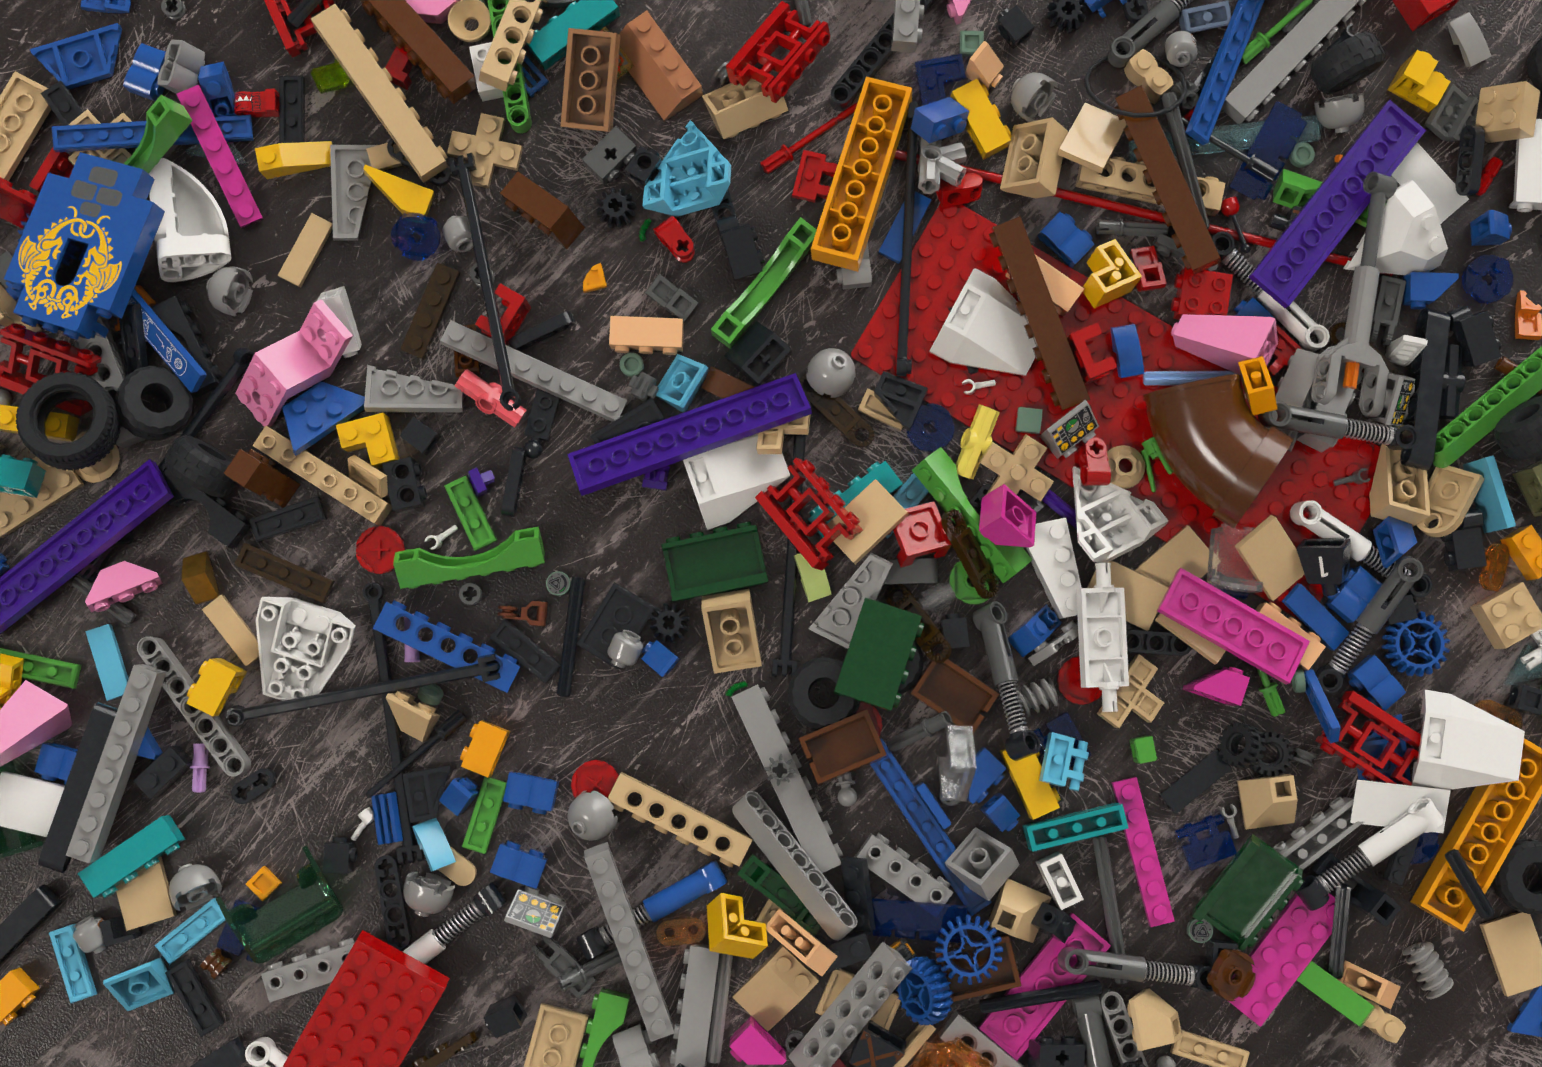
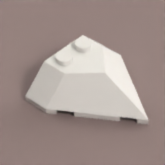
(1409, 235)
(1112, 520)

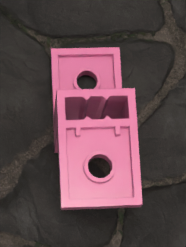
(293, 364)

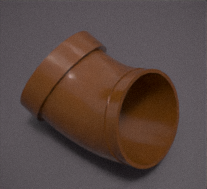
(1215, 443)

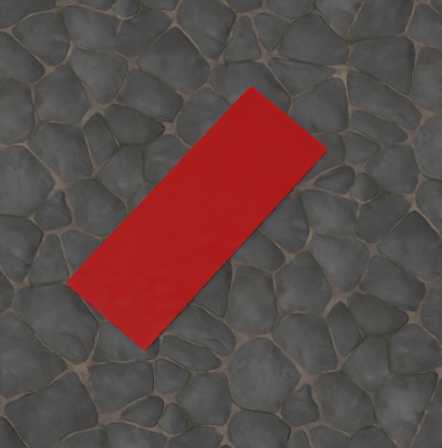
(940, 267)

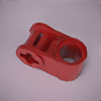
(673, 237)
(1094, 463)

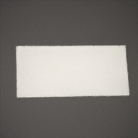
(1431, 180)
(1385, 802)

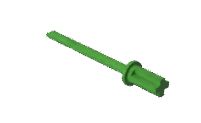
(1261, 40)
(1271, 695)

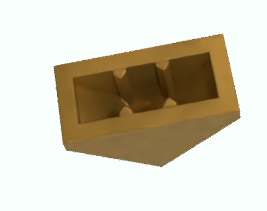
(199, 578)

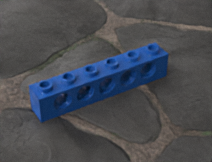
(387, 625)

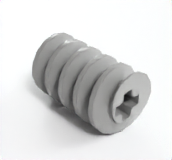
(1038, 695)
(1430, 967)

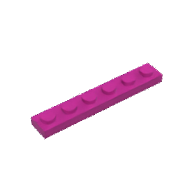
(220, 156)
(1143, 853)

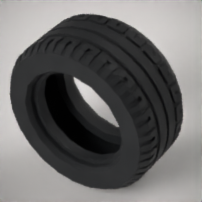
(53, 391)

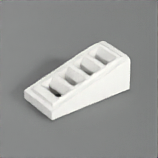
(1405, 349)

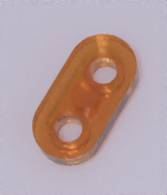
(1494, 573)
(1501, 712)
(681, 931)

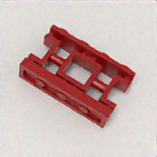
(281, 8)
(765, 42)
(43, 346)
(795, 527)
(1385, 727)

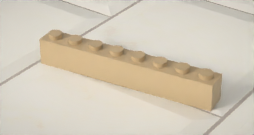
(379, 92)

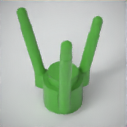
(1151, 449)

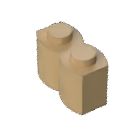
(1144, 71)
(1384, 1024)

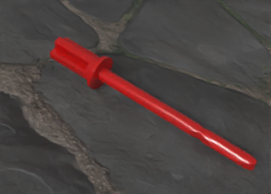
(785, 154)

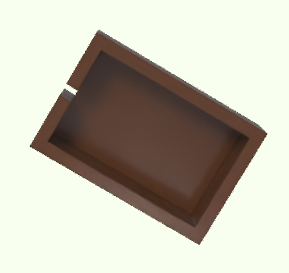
(954, 690)
(842, 747)
(1004, 978)

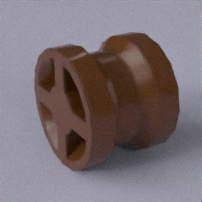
(216, 963)

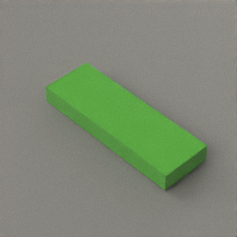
(470, 513)
(485, 815)
(1336, 994)

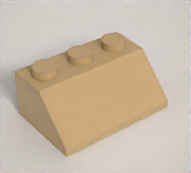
(741, 107)
(1032, 159)

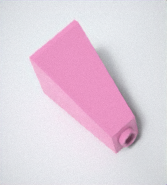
(1226, 338)
(30, 720)

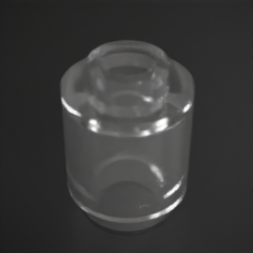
(937, 597)

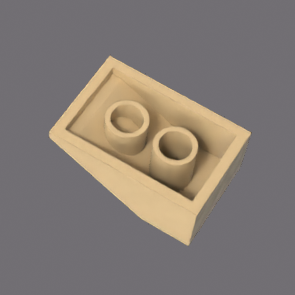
(1399, 489)
(731, 631)
(776, 987)

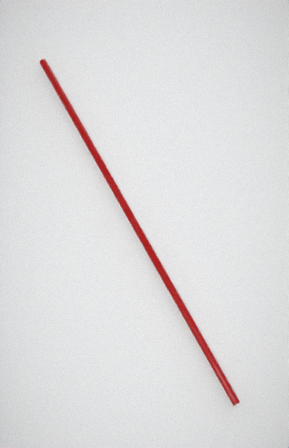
(1134, 210)

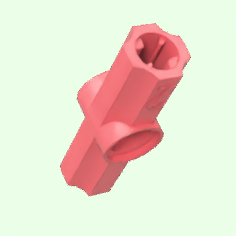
(488, 397)

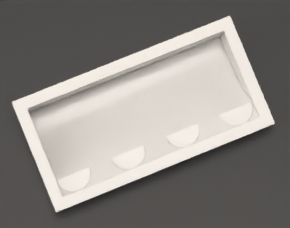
(28, 803)

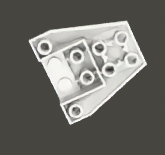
(985, 329)
(731, 478)
(299, 646)
(1464, 745)

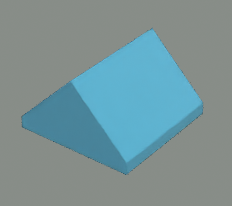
(682, 382)
(140, 984)

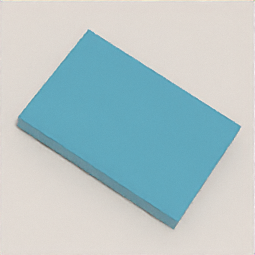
(1491, 496)

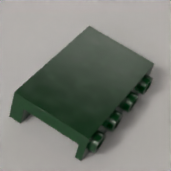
(714, 562)
(879, 655)
(1249, 892)

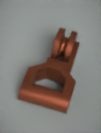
(507, 613)

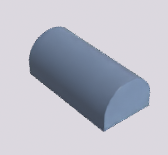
(1205, 17)

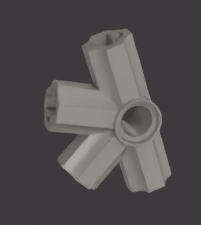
(940, 163)

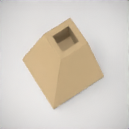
(412, 717)
(1268, 800)
(1016, 909)
(1153, 1021)

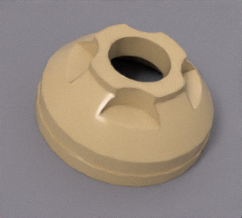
(464, 11)
(1122, 479)

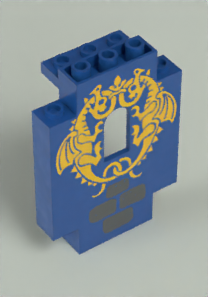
(97, 206)

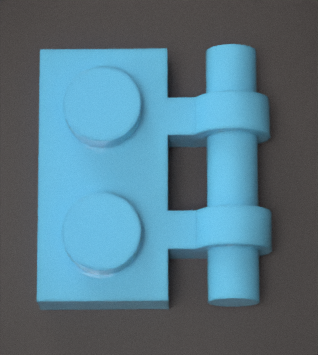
(1057, 761)

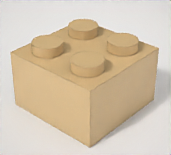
(1508, 111)
(1508, 615)

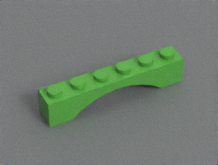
(164, 125)
(1297, 189)
(765, 285)
(941, 479)
(421, 567)
(609, 1015)

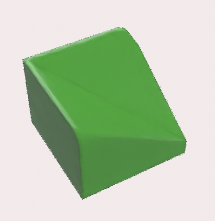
(1143, 749)

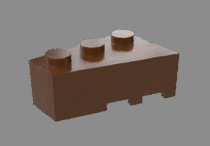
(542, 209)
(261, 477)

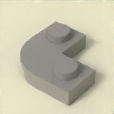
(1044, 650)

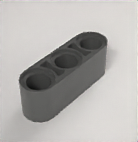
(920, 572)

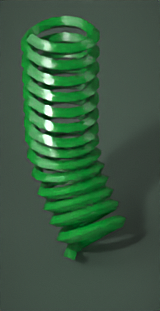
(642, 233)
(735, 687)

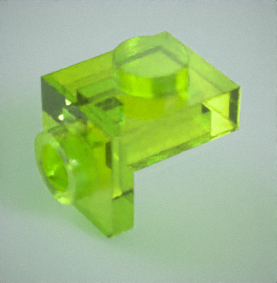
(330, 77)

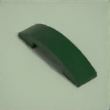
(778, 891)

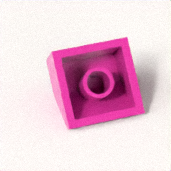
(1007, 519)
(1223, 686)
(756, 1045)

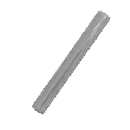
(719, 1008)

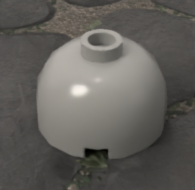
(1033, 95)
(1340, 112)
(230, 290)
(831, 372)
(591, 816)
(193, 886)
(428, 893)

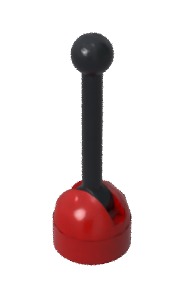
(1230, 208)

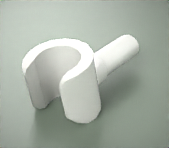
(977, 385)
(439, 538)
(367, 817)

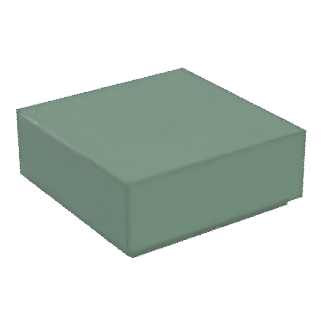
(969, 42)
(1028, 420)

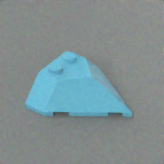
(688, 177)

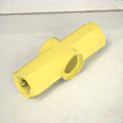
(976, 441)

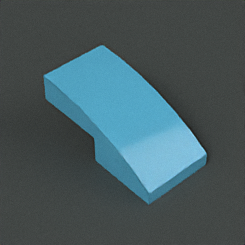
(434, 844)

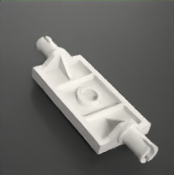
(1103, 637)

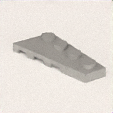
(349, 189)
(399, 393)
(842, 613)

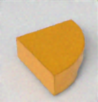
(594, 279)

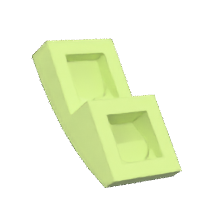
(813, 580)

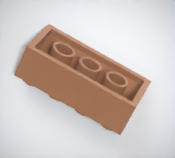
(658, 67)

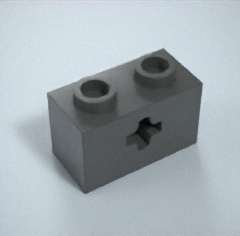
(613, 144)

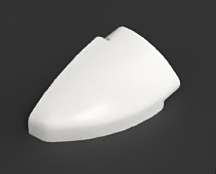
(193, 228)

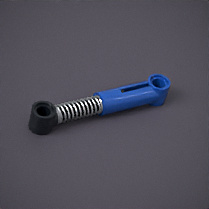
(658, 906)

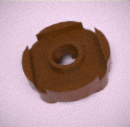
(1221, 972)

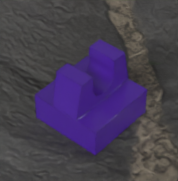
(657, 479)
(480, 481)

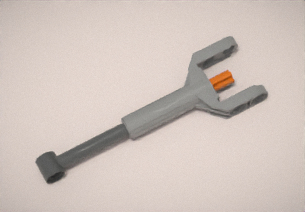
(1355, 348)

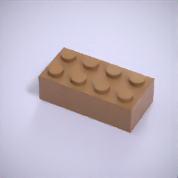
(590, 80)

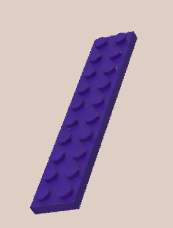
(1335, 205)
(689, 434)
(81, 541)

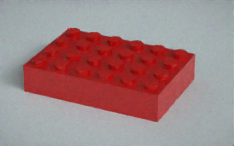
(370, 1009)

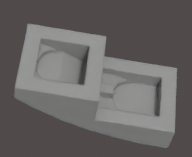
(1470, 39)

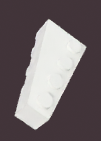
(1056, 565)

